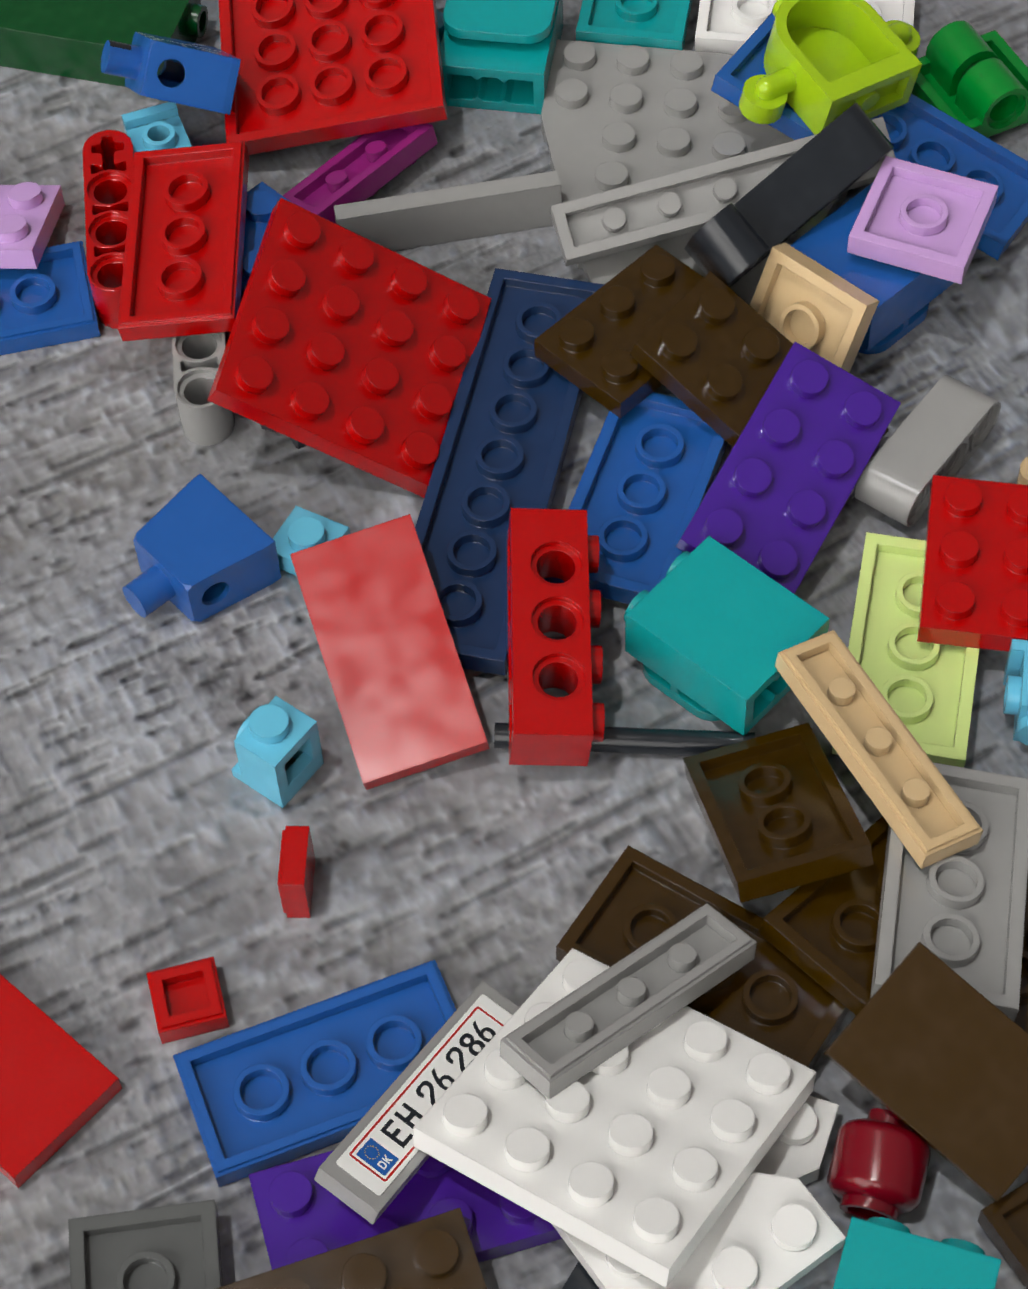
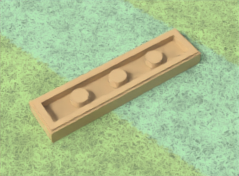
(878, 749)

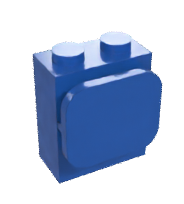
(900, 292)

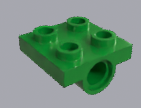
(974, 79)

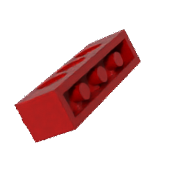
(544, 726)

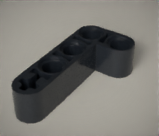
(789, 196)

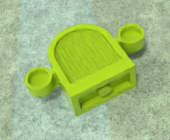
(829, 58)

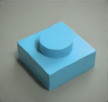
(304, 530)

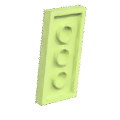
(922, 681)

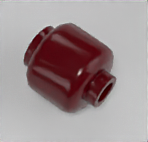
(878, 1166)

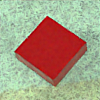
(296, 871)
(187, 1000)

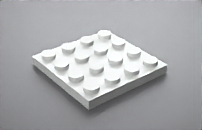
(634, 1149)

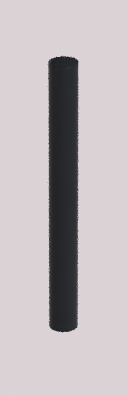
(648, 740)

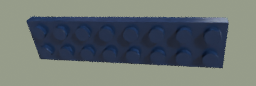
(497, 455)

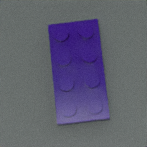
(793, 467)
(307, 1220)

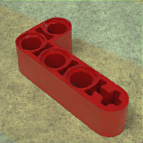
(106, 198)

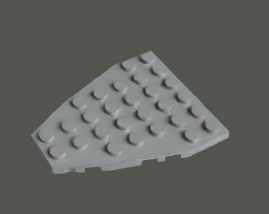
(640, 115)

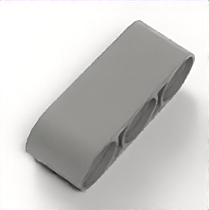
(194, 371)
(931, 441)

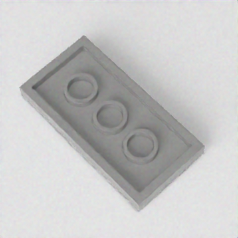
(967, 904)

